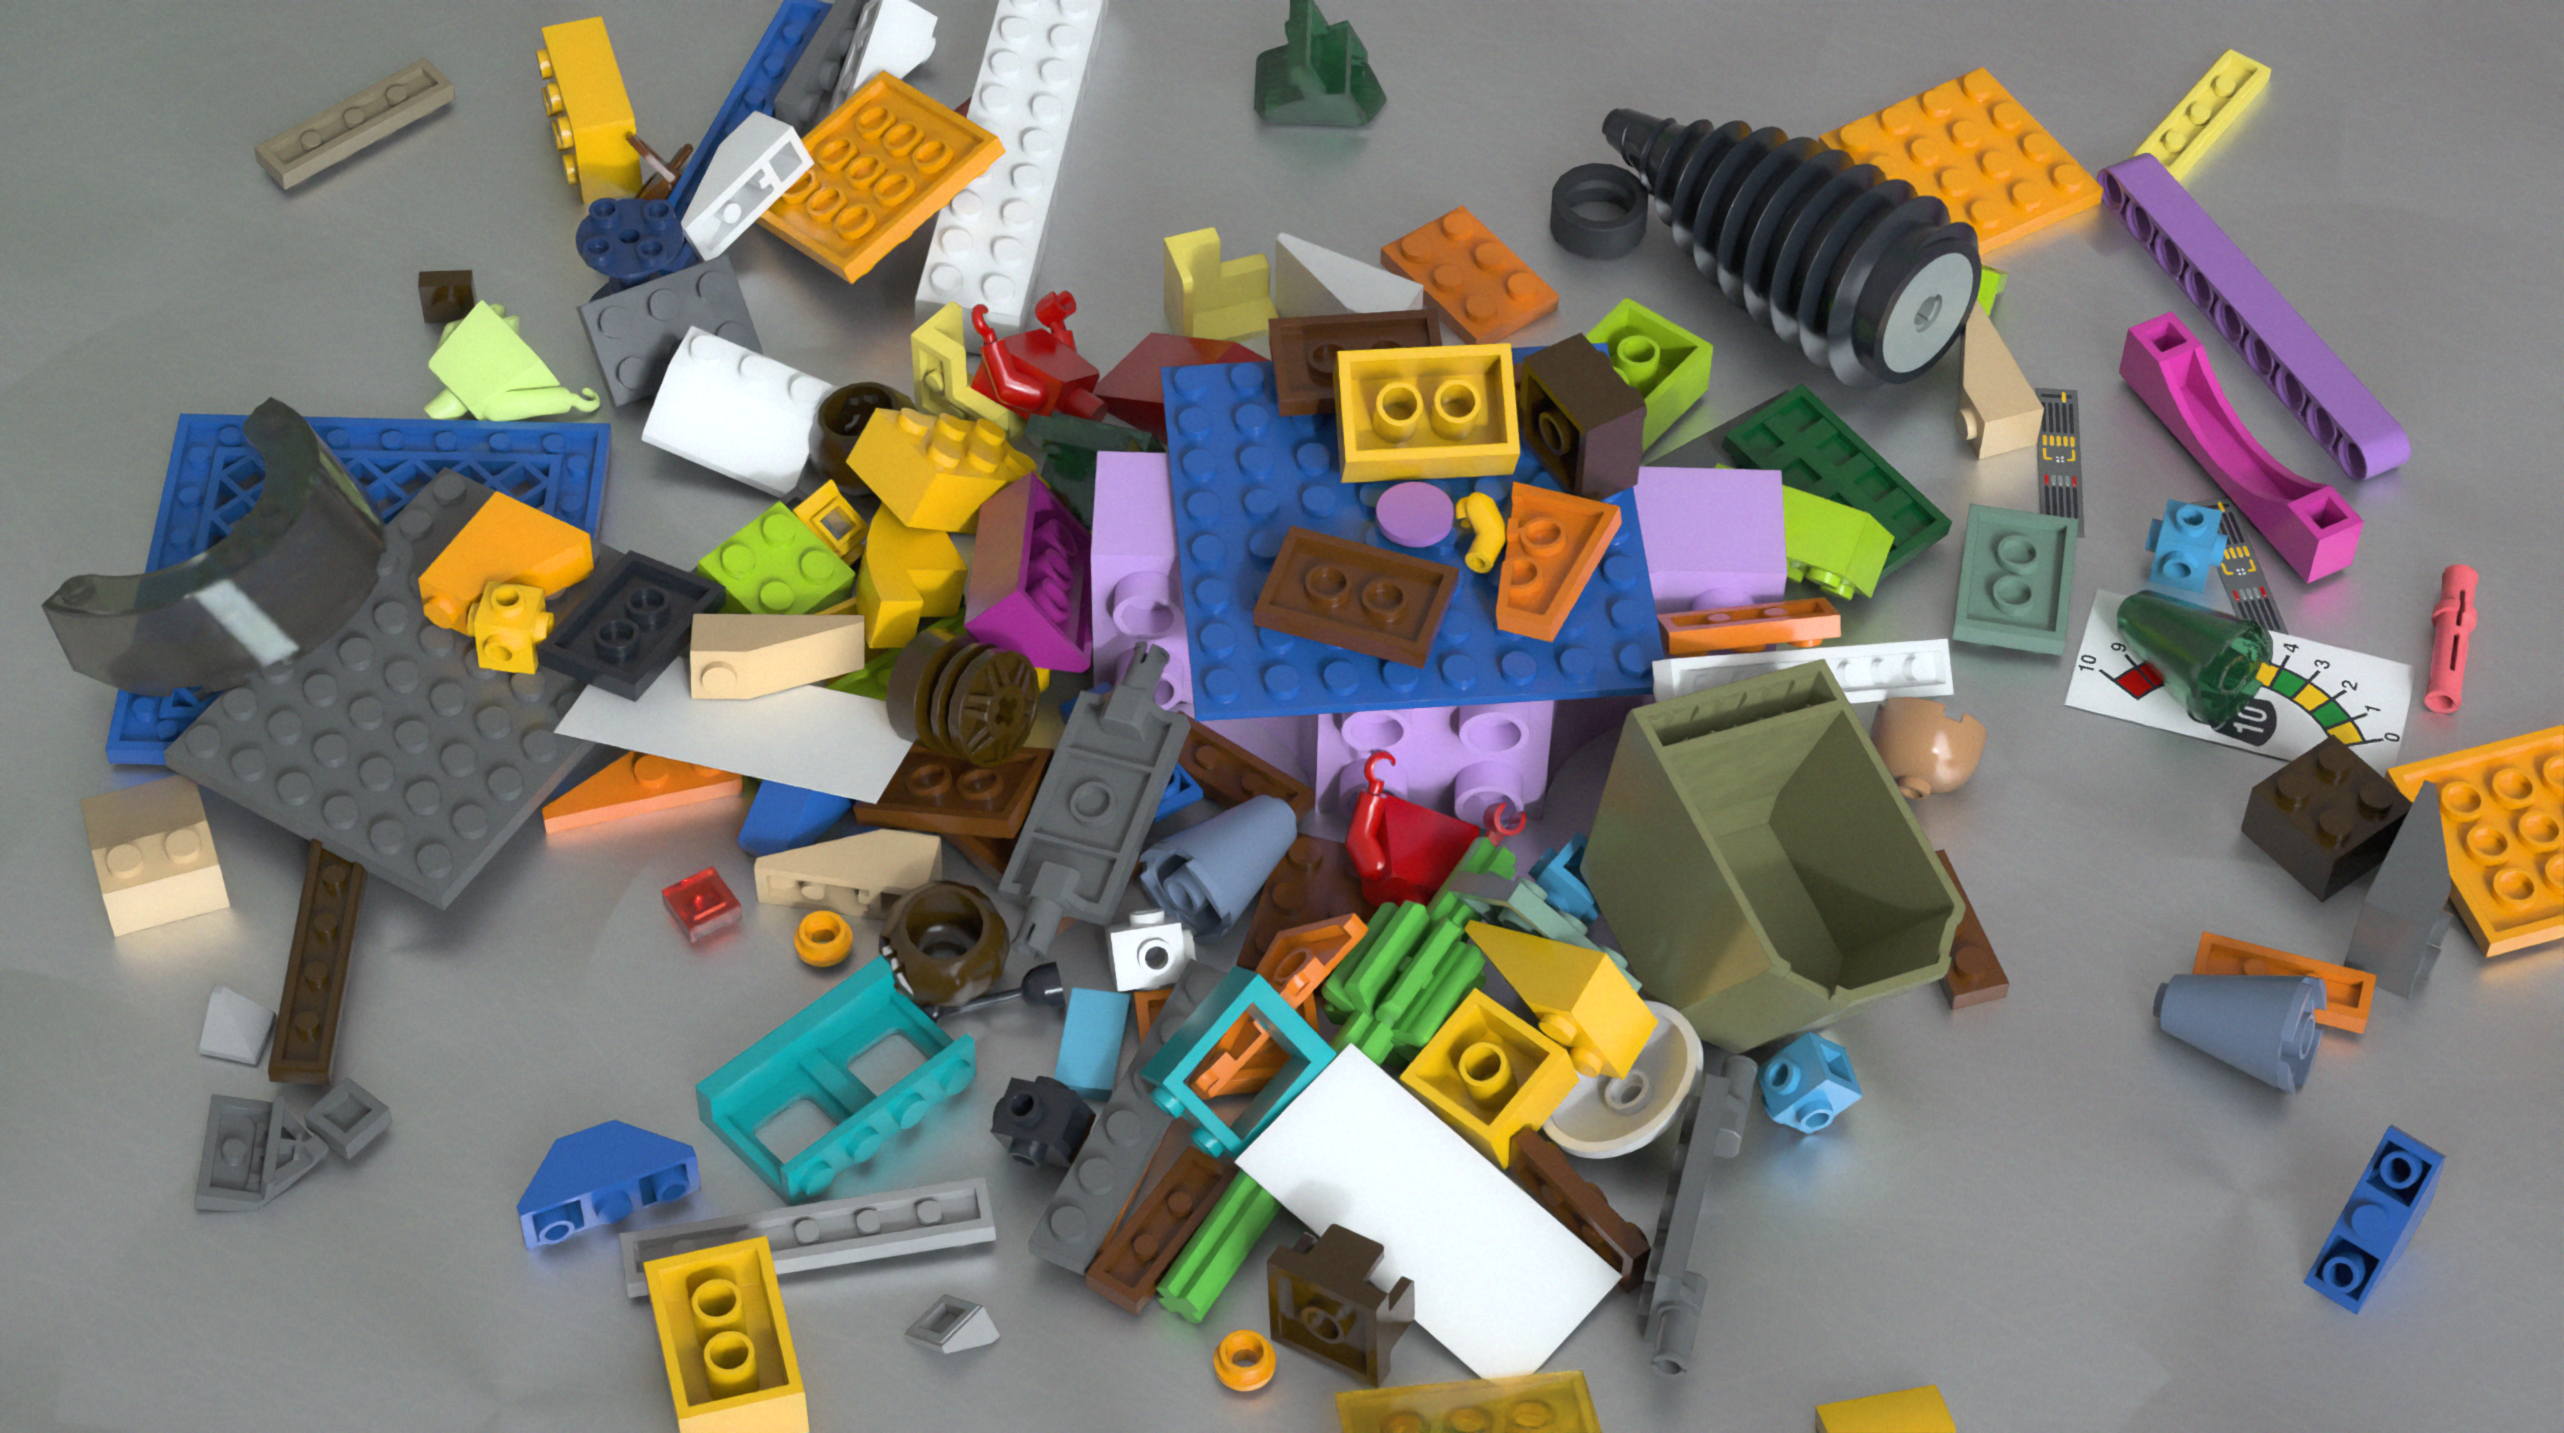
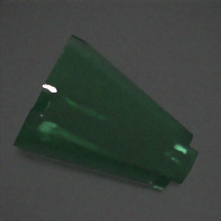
(2197, 652)

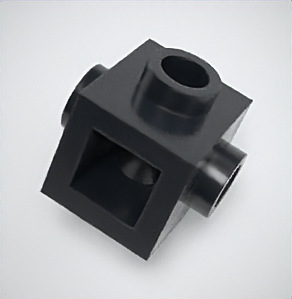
(1042, 1122)

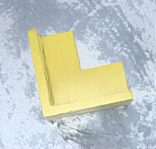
(1215, 296)
(942, 376)

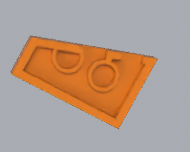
(1550, 557)

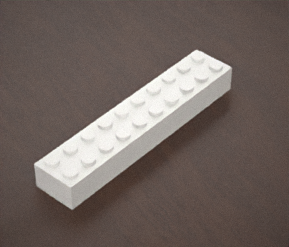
(999, 225)

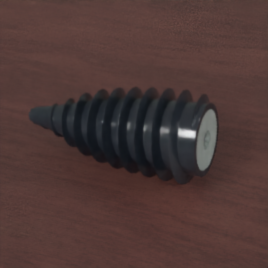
(1810, 242)

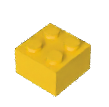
(1490, 1076)

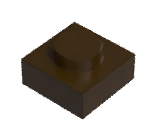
(446, 295)

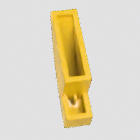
(904, 578)

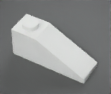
(887, 38)
(743, 182)

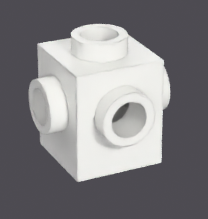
(1130, 942)

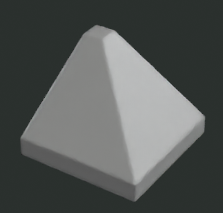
(235, 1026)
(953, 1326)

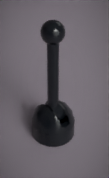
(1039, 989)

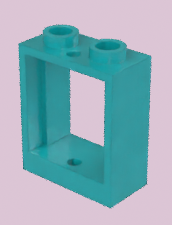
(1234, 994)

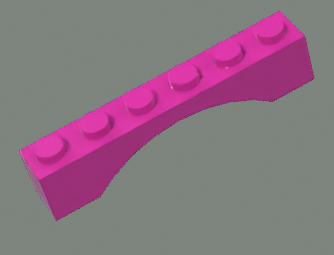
(2298, 517)

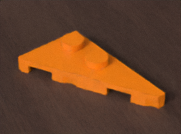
(638, 786)
(1293, 968)

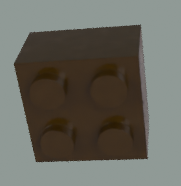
(1581, 419)
(2325, 817)

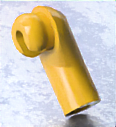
(1490, 530)

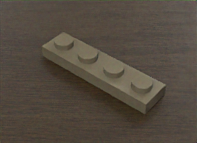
(354, 123)

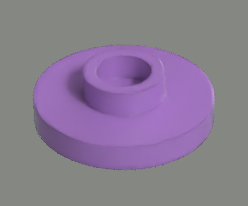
(1414, 514)

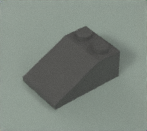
(2406, 903)

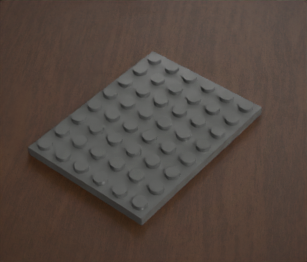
(393, 730)

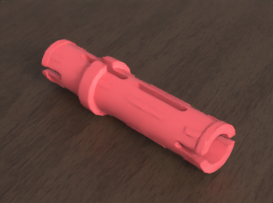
(2454, 620)

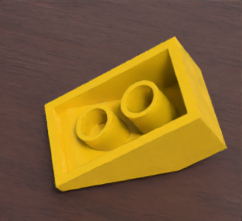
(1574, 997)

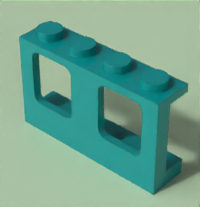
(811, 1061)

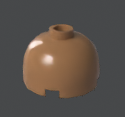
(1925, 747)

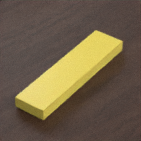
(2205, 112)

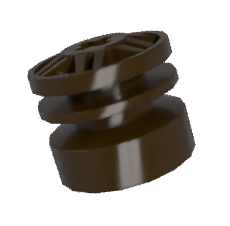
(963, 697)

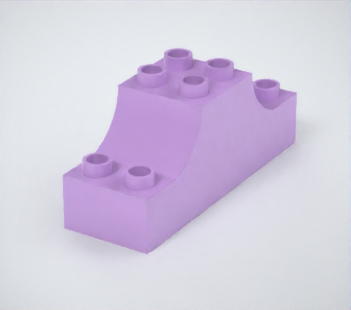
(1707, 545)

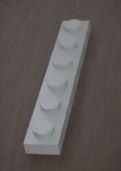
(830, 1230)

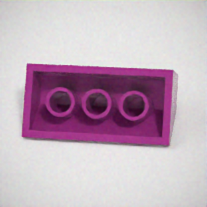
(1032, 578)

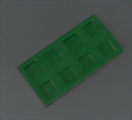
(1833, 462)

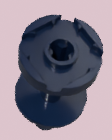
(628, 241)

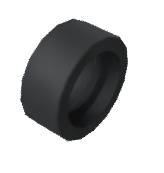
(1599, 183)

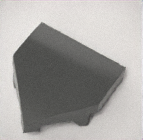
(252, 1154)

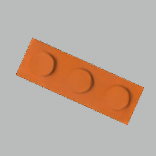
(1749, 627)
(2347, 988)

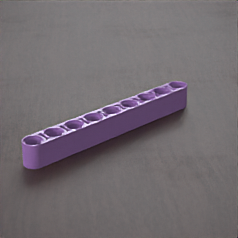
(2254, 318)

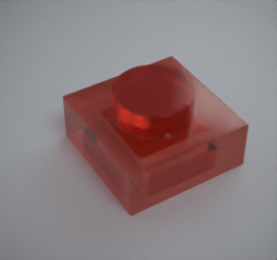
(701, 904)

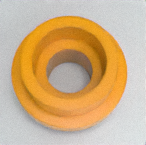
(823, 927)
(1244, 1346)

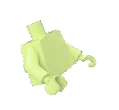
(495, 372)

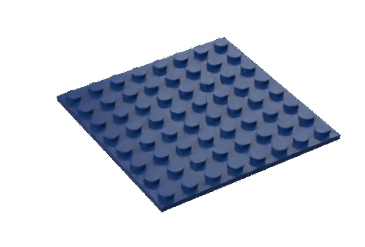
(1253, 474)

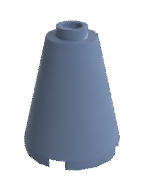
(1218, 865)
(2248, 1021)

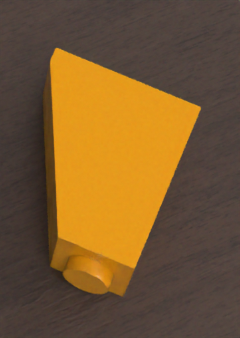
(503, 545)

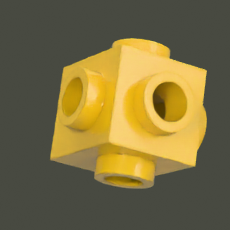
(509, 626)

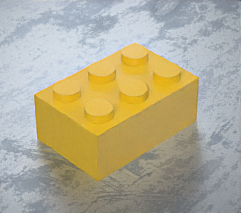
(589, 109)
(1426, 412)
(936, 467)
(726, 1341)

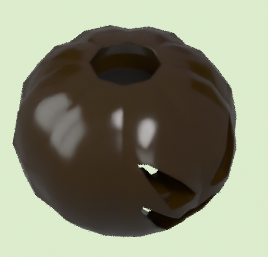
(840, 424)
(943, 918)

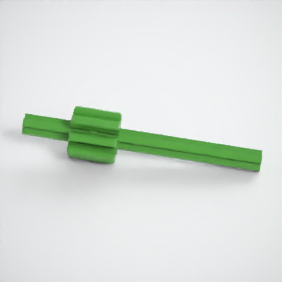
(1390, 1004)

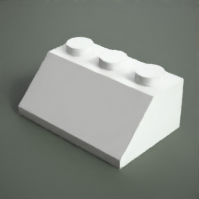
(736, 413)

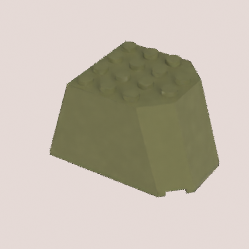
(1766, 861)

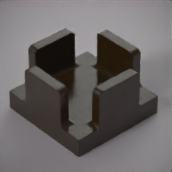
(1328, 1308)

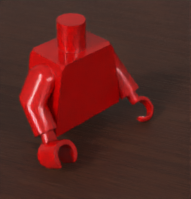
(1038, 368)
(1407, 848)

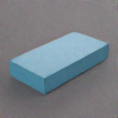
(1093, 1042)

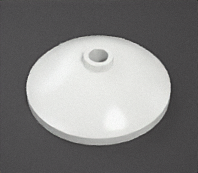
(1619, 1116)

